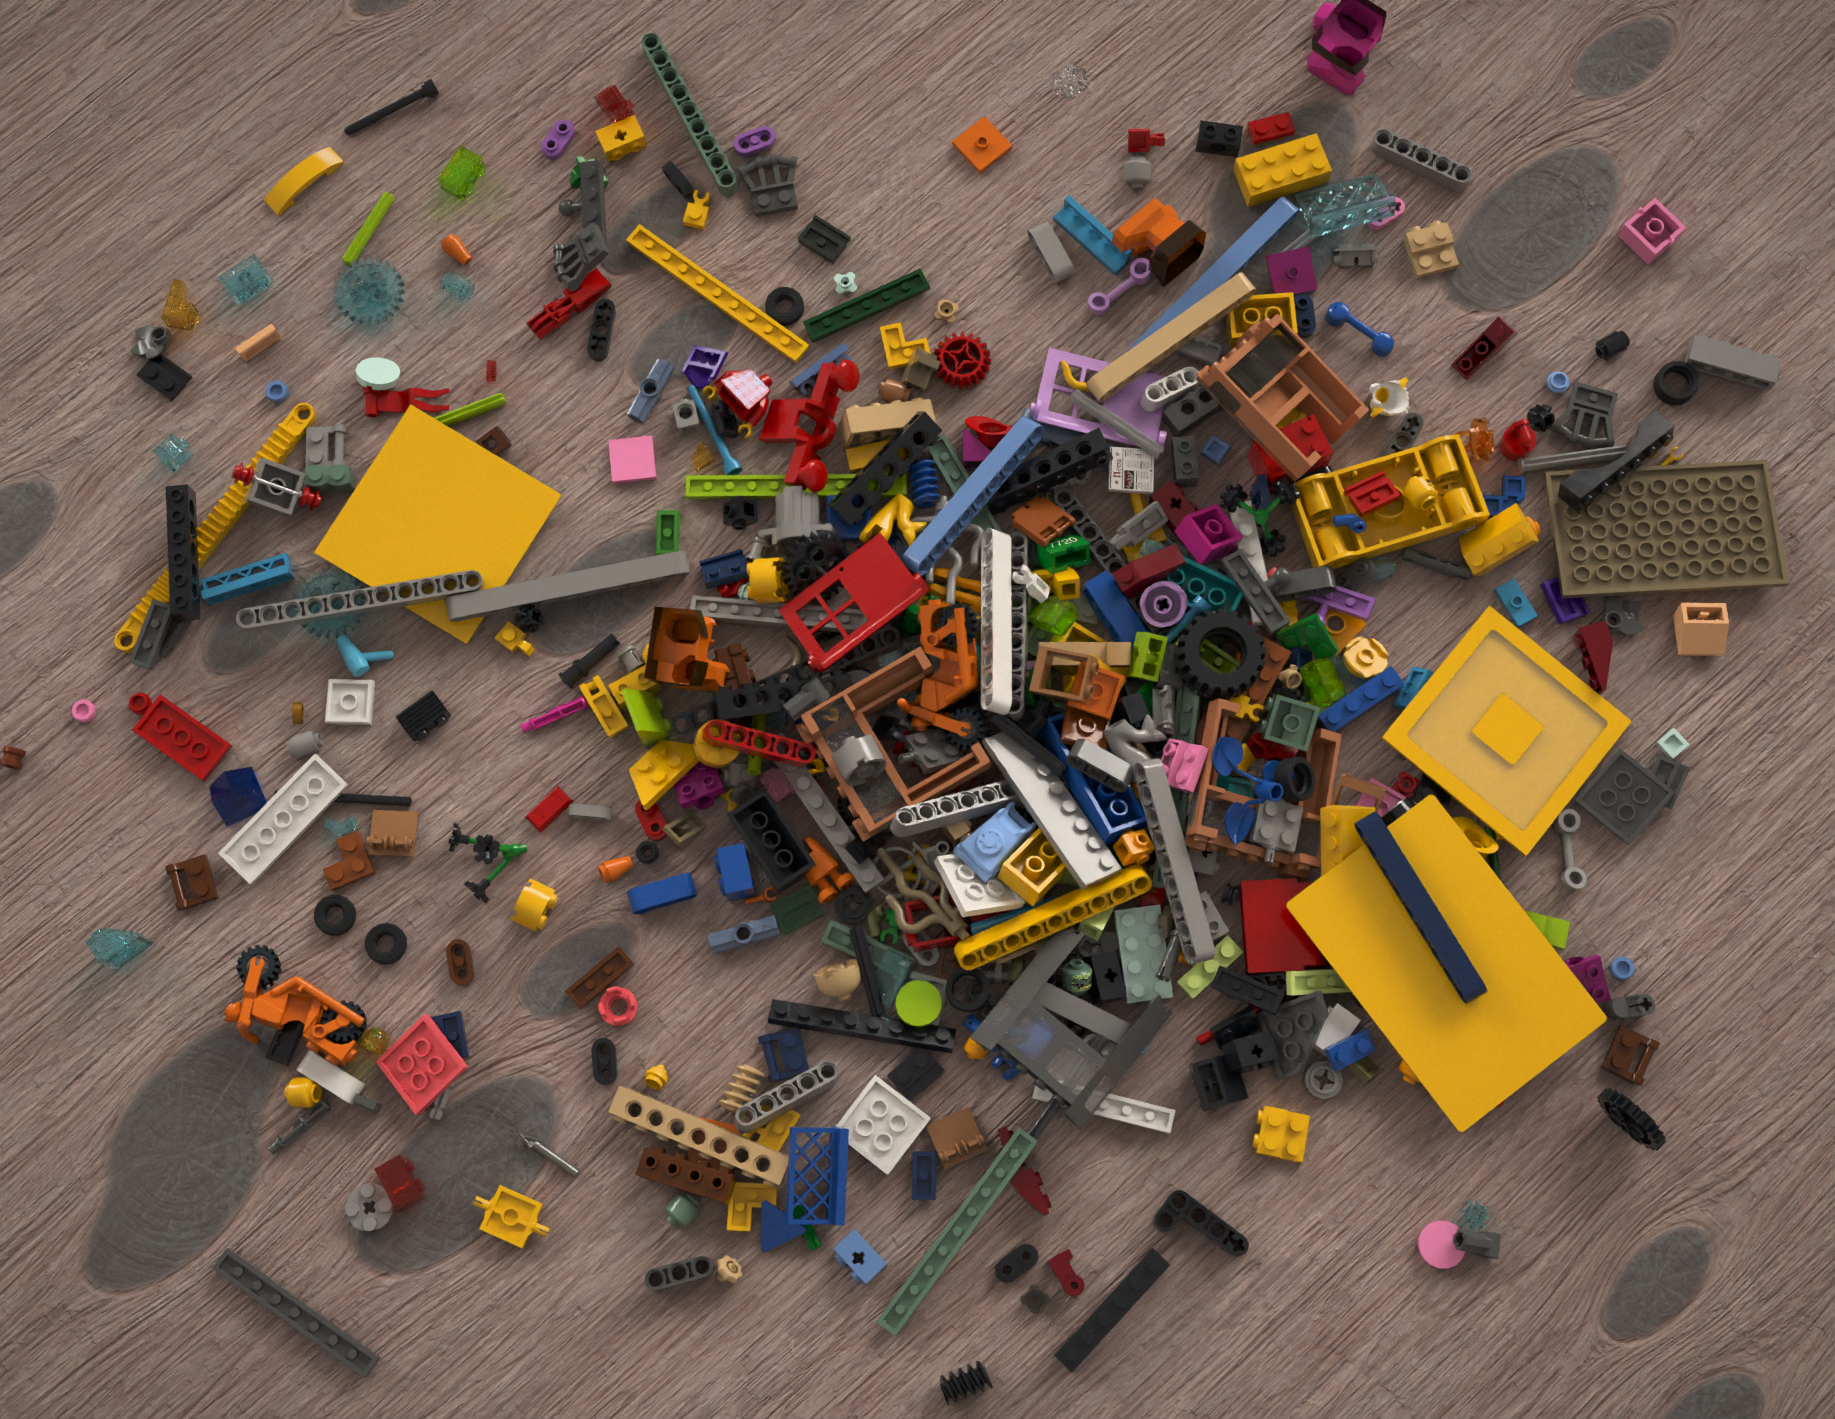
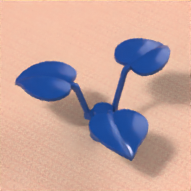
(1240, 817)

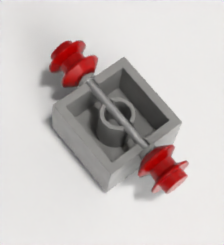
(275, 487)

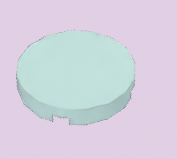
(377, 373)

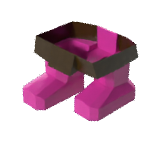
(1344, 42)

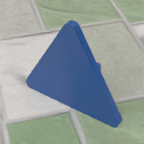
(773, 1227)

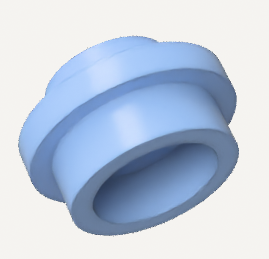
(1557, 382)

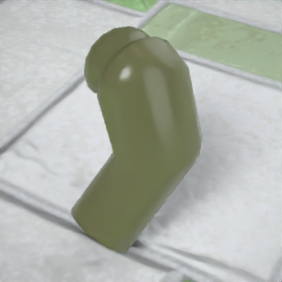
(875, 918)

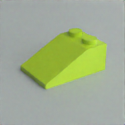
(647, 716)

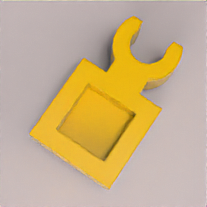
(697, 213)
(1246, 709)

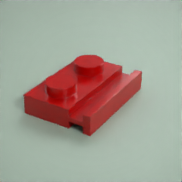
(1372, 494)

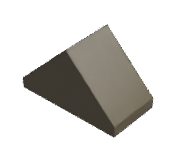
(684, 830)

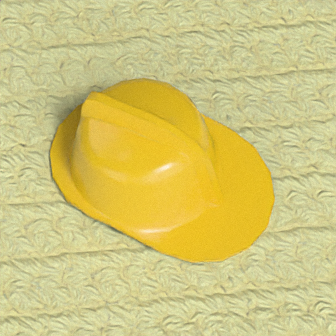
(1477, 836)

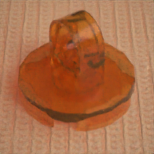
(1479, 439)

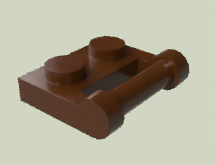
(199, 880)
(1622, 1053)

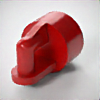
(1517, 440)

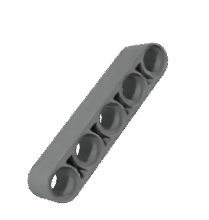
(1425, 169)
(1082, 1012)
(781, 1106)

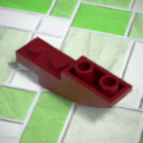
(1027, 1181)

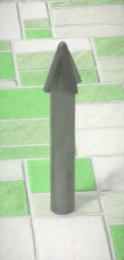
(534, 1144)

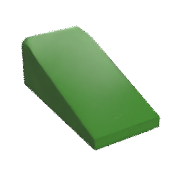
(667, 531)

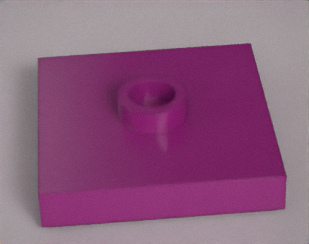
(1291, 271)

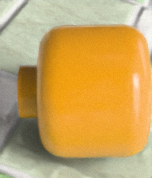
(974, 1050)

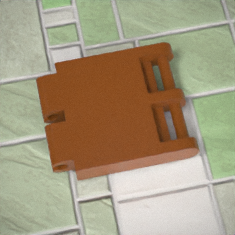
(1041, 520)

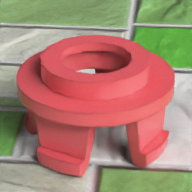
(605, 1006)

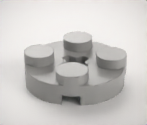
(356, 1207)

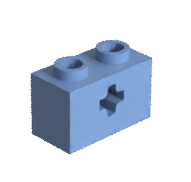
(853, 1244)

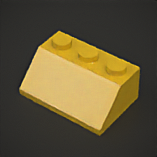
(1497, 540)
(1339, 833)

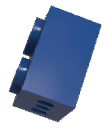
(736, 872)

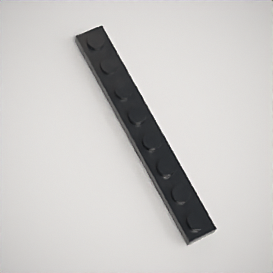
(861, 1026)

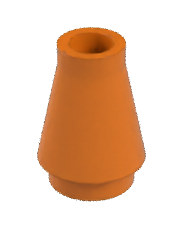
(455, 248)
(613, 869)

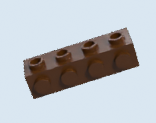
(686, 1175)

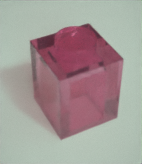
(776, 784)

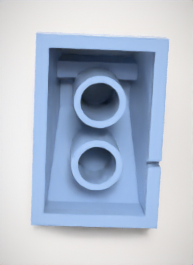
(994, 842)

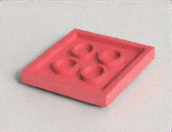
(422, 1064)

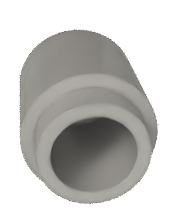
(304, 744)

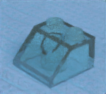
(116, 946)

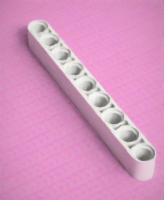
(996, 622)

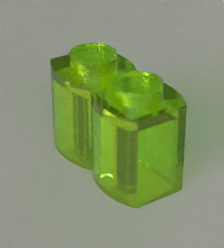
(1054, 616)
(1323, 682)

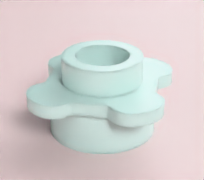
(849, 287)

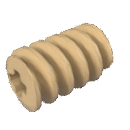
(741, 1088)

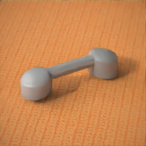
(1564, 824)

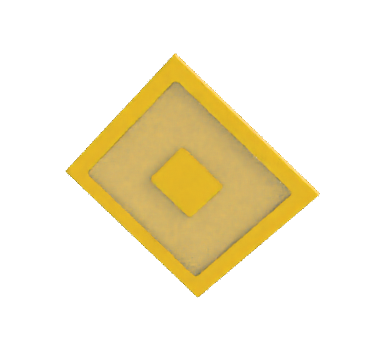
(1506, 730)

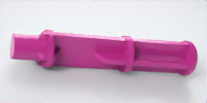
(555, 714)

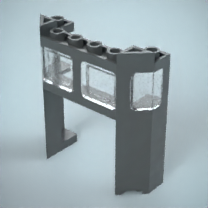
(1050, 1049)

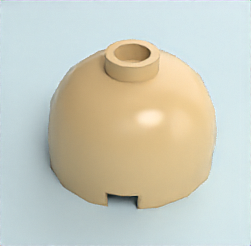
(838, 979)

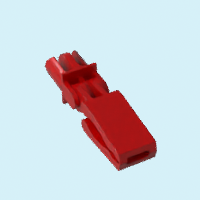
(588, 292)

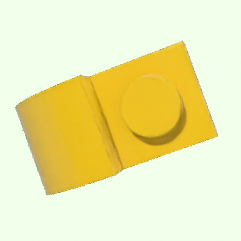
(1063, 584)

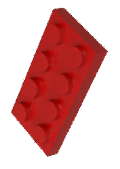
(182, 738)

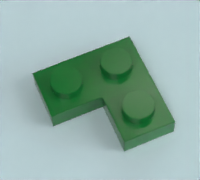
(1309, 632)

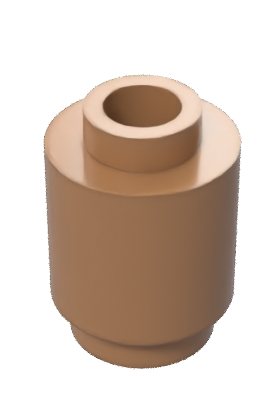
(894, 390)

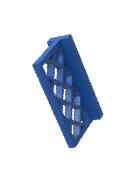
(836, 1173)

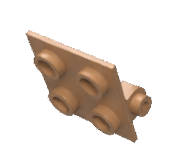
(392, 833)
(957, 1138)

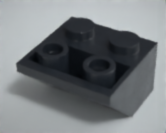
(1215, 1084)

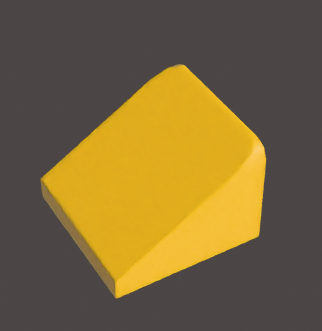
(1247, 759)

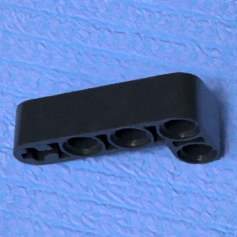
(1204, 1227)

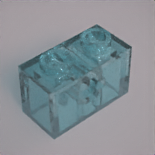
(235, 279)

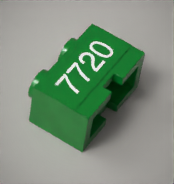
(1063, 553)

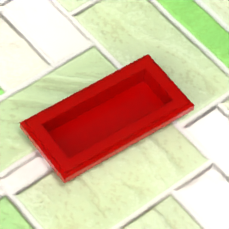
(549, 809)

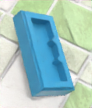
(1515, 603)
(1413, 684)

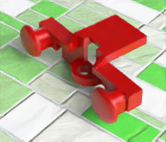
(783, 416)

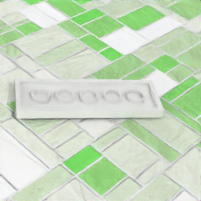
(283, 819)

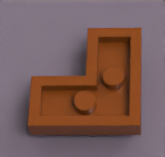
(355, 863)

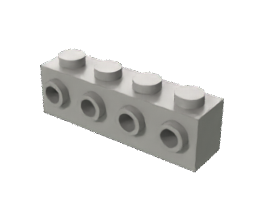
(1733, 362)

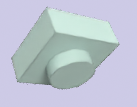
(1672, 743)

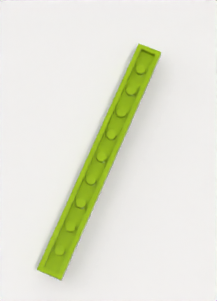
(767, 486)

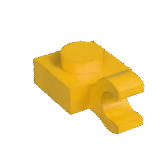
(513, 638)

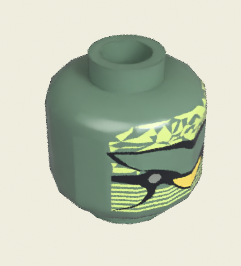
(1076, 977)

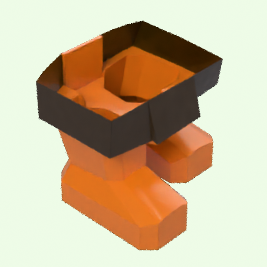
(1159, 229)
(680, 651)

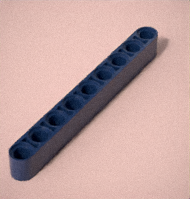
(1420, 907)

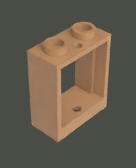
(1042, 671)
(1359, 785)

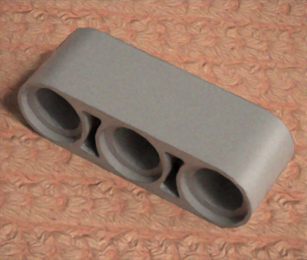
(1051, 252)

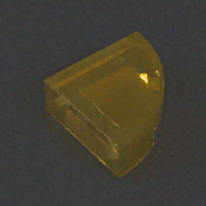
(702, 457)

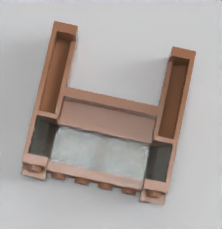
(1270, 377)

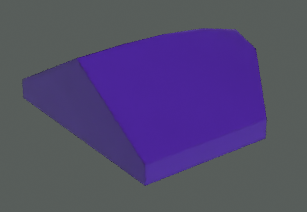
(703, 365)

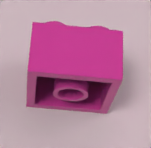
(1208, 534)

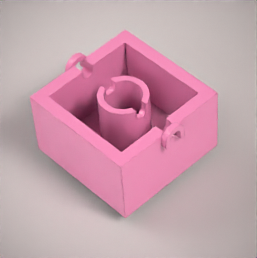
(1651, 231)

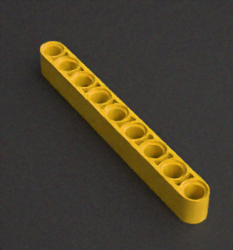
(1051, 917)

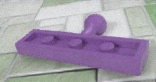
(1344, 601)

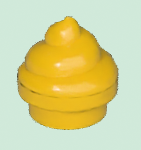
(656, 1077)

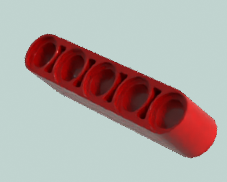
(748, 747)

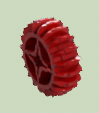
(978, 368)

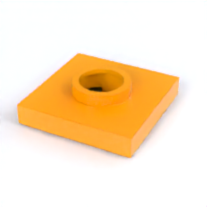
(1350, 630)

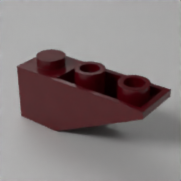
(1484, 347)
(1596, 648)

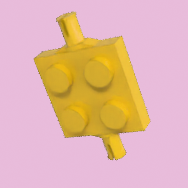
(511, 1216)

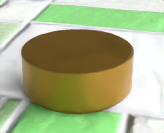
(298, 712)

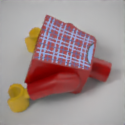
(744, 395)

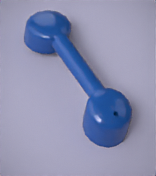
(1339, 313)

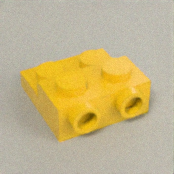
(1281, 1134)

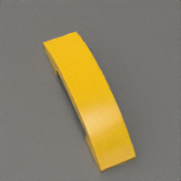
(301, 177)

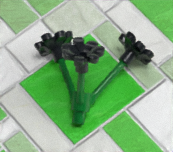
(1283, 493)
(487, 851)

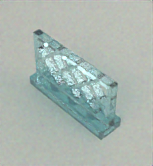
(1348, 214)

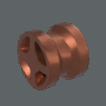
(12, 757)

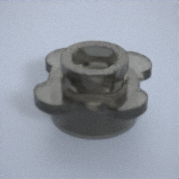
(1041, 1299)

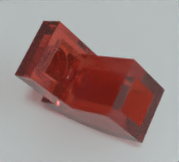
(614, 104)

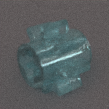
(1480, 1217)

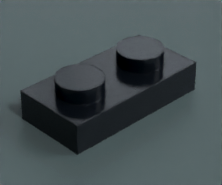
(1235, 1027)

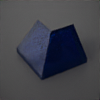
(237, 795)

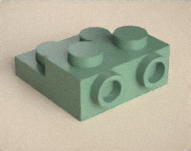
(1288, 722)

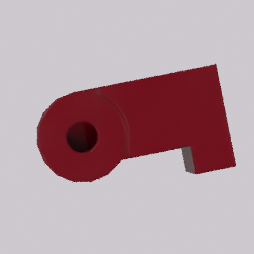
(1069, 1281)

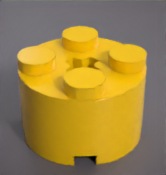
(767, 581)
(711, 755)
(533, 905)

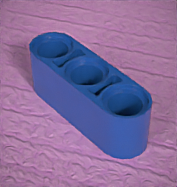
(662, 893)

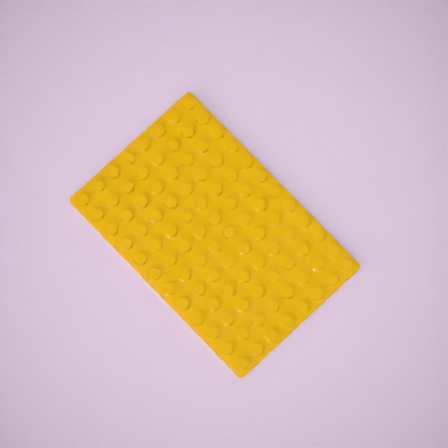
(1458, 1051)

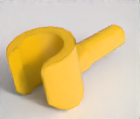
(1671, 457)

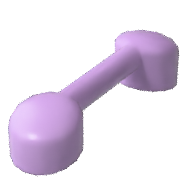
(1139, 274)

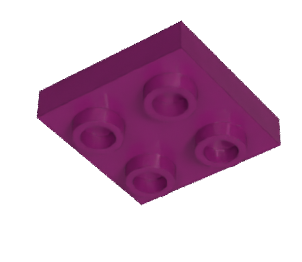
(699, 787)
(1591, 975)

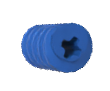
(922, 484)

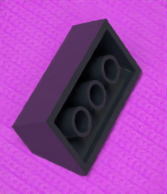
(771, 841)

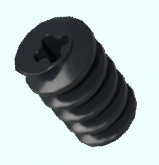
(964, 1382)

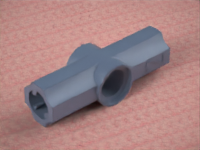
(645, 402)
(728, 938)

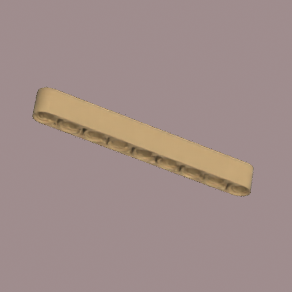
(1170, 337)

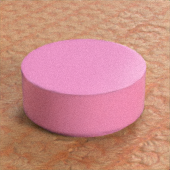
(84, 711)

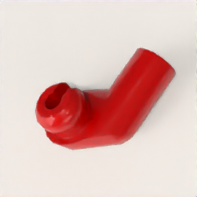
(731, 590)

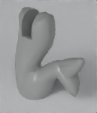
(1121, 733)

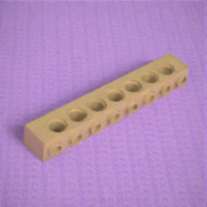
(622, 1110)

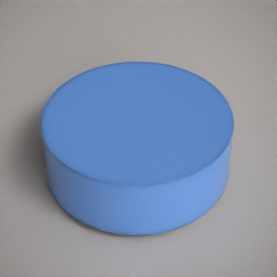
(277, 392)
(1621, 968)

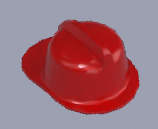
(988, 430)

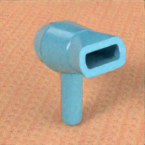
(357, 661)

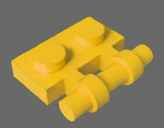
(776, 1130)

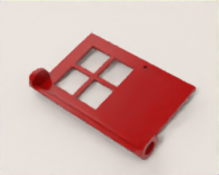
(877, 585)

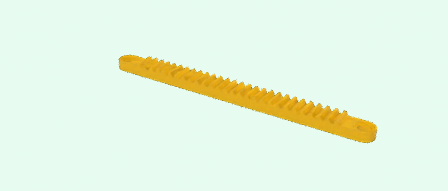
(223, 516)

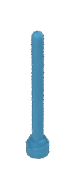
(731, 465)
(1198, 607)

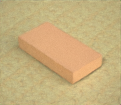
(258, 342)

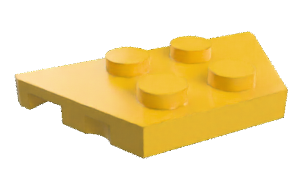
(661, 769)

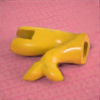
(898, 509)

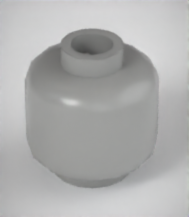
(1137, 172)

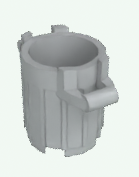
(795, 515)

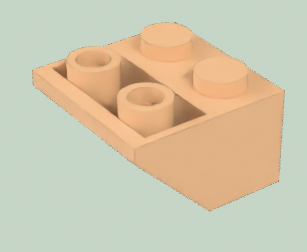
(1701, 629)

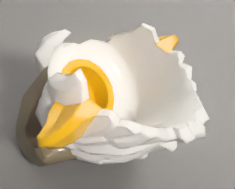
(1388, 398)

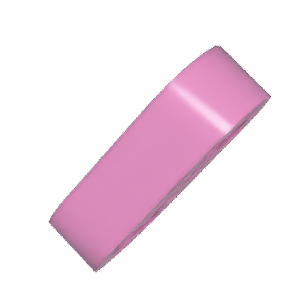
(1376, 225)

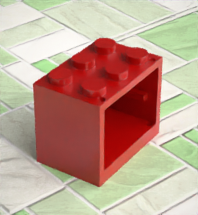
(1305, 436)

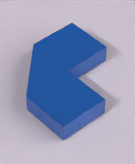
(1512, 492)

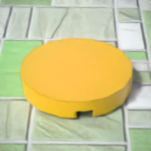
(1365, 657)

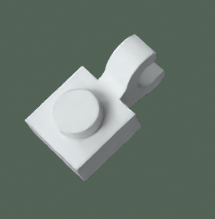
(1034, 584)

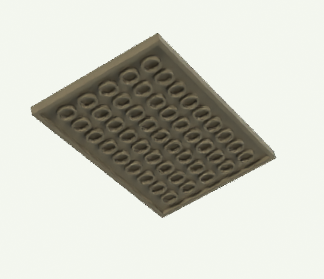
(1670, 532)

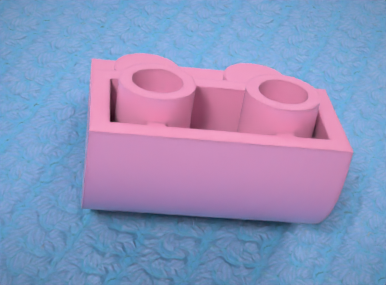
(1183, 764)

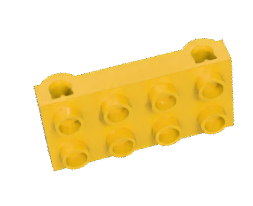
(1397, 524)

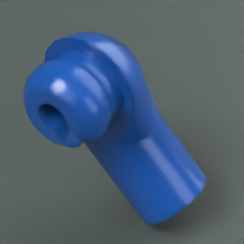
(1352, 521)

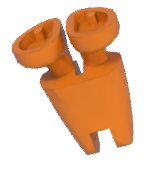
(826, 865)

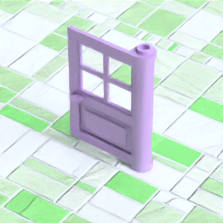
(1123, 403)

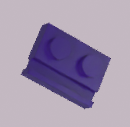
(1563, 609)

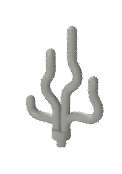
(952, 553)

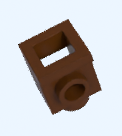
(497, 435)

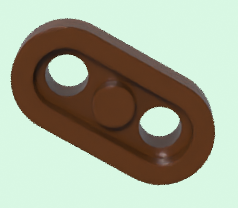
(460, 963)

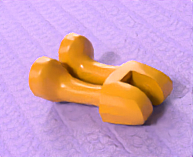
(968, 599)

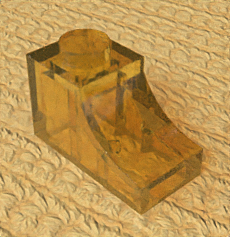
(177, 310)

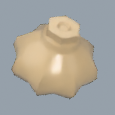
(728, 1270)

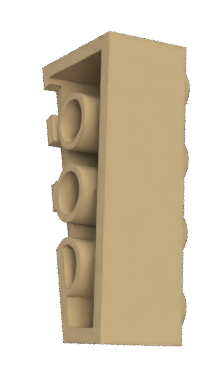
(878, 421)

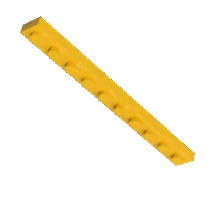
(717, 294)

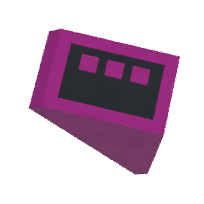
(973, 451)

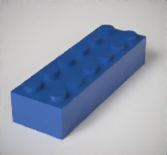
(1107, 810)

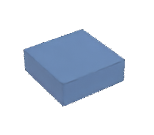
(1215, 450)

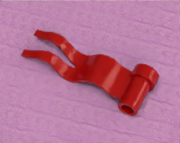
(400, 400)

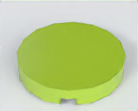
(918, 1003)

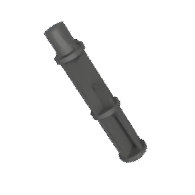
(299, 1127)

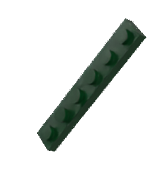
(866, 305)

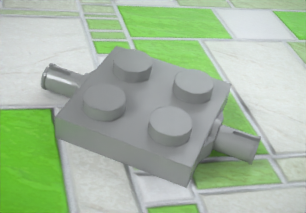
(1276, 827)

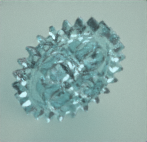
(365, 274)
(327, 584)

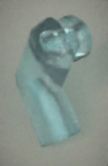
(343, 828)

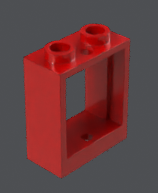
(919, 905)

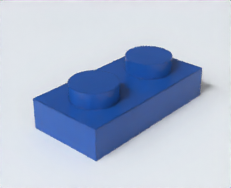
(1350, 1049)

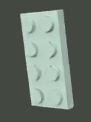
(1141, 953)

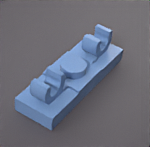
(803, 378)

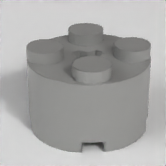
(859, 759)

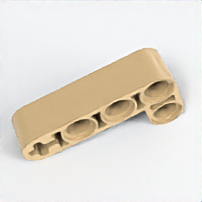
(1108, 652)

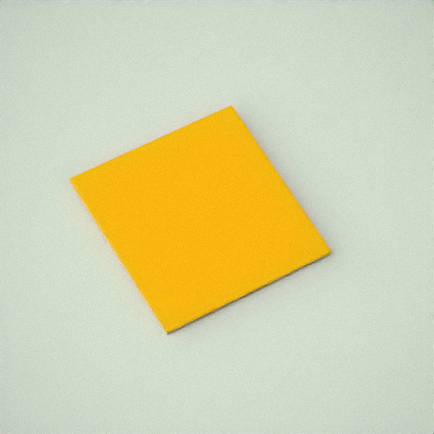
(437, 510)

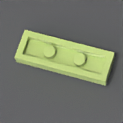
(1203, 973)
(1310, 981)

